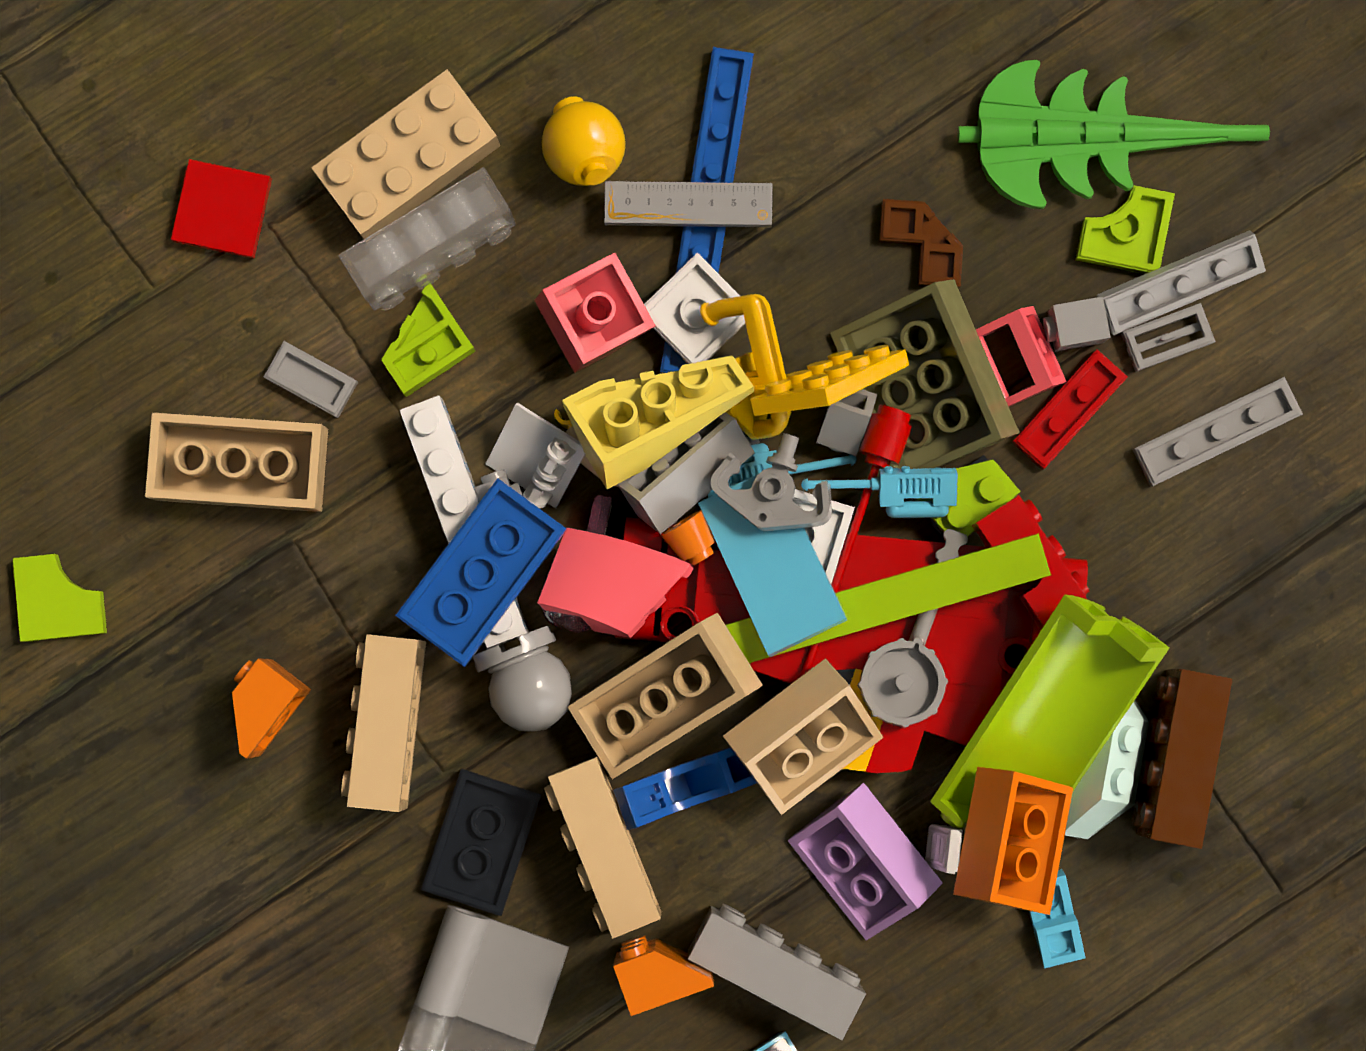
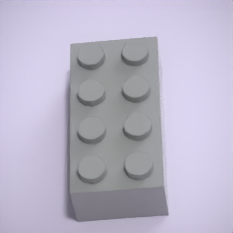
(777, 972)

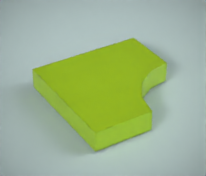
(1132, 235)
(52, 604)

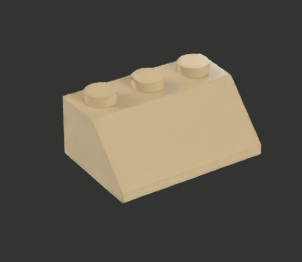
(803, 736)

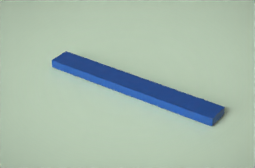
(715, 158)

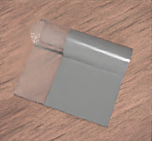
(483, 987)

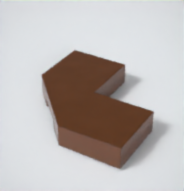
(917, 225)

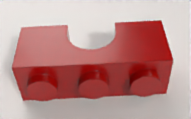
(1019, 520)

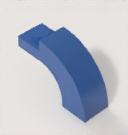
(682, 787)

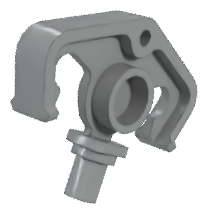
(770, 498)

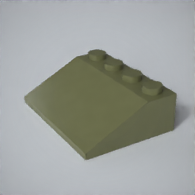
(948, 380)

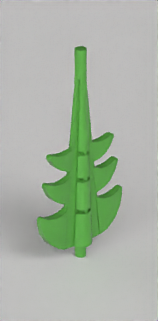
(1020, 134)

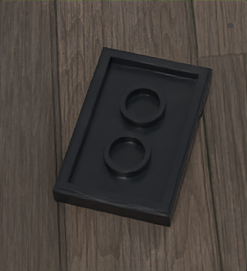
(481, 842)

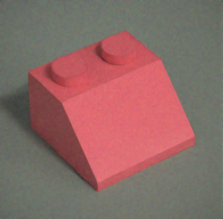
(594, 312)

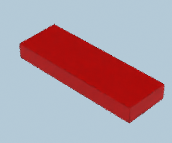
(1069, 409)

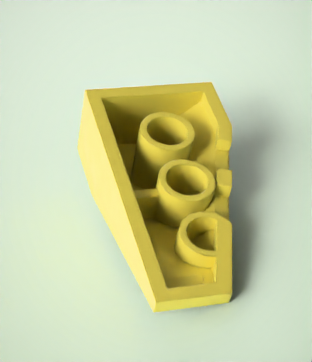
(644, 418)

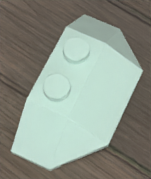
(1112, 778)

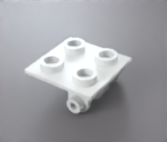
(536, 456)

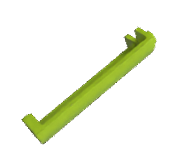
(1057, 702)

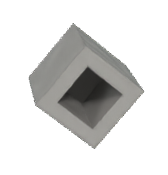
(1077, 324)
(847, 422)

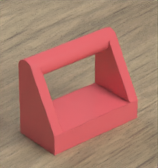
(1034, 349)

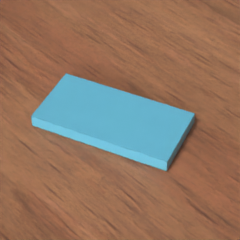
(775, 576)

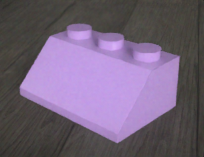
(865, 862)

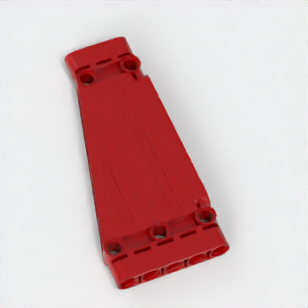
(965, 635)

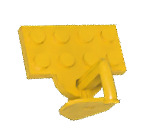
(805, 389)

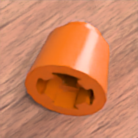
(690, 538)

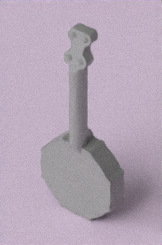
(904, 678)

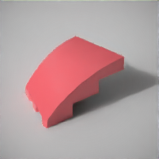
(609, 581)

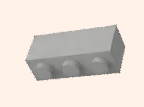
(685, 473)

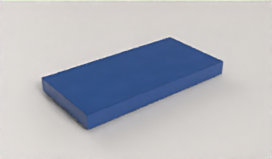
(481, 572)

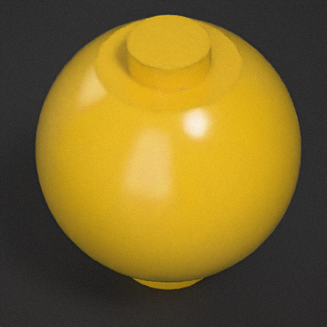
(583, 142)

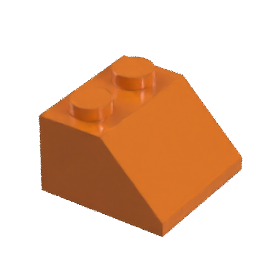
(264, 703)

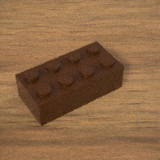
(1182, 757)

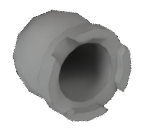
(527, 683)

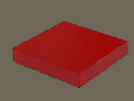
(221, 208)

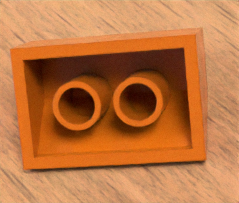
(1013, 840)
(657, 974)

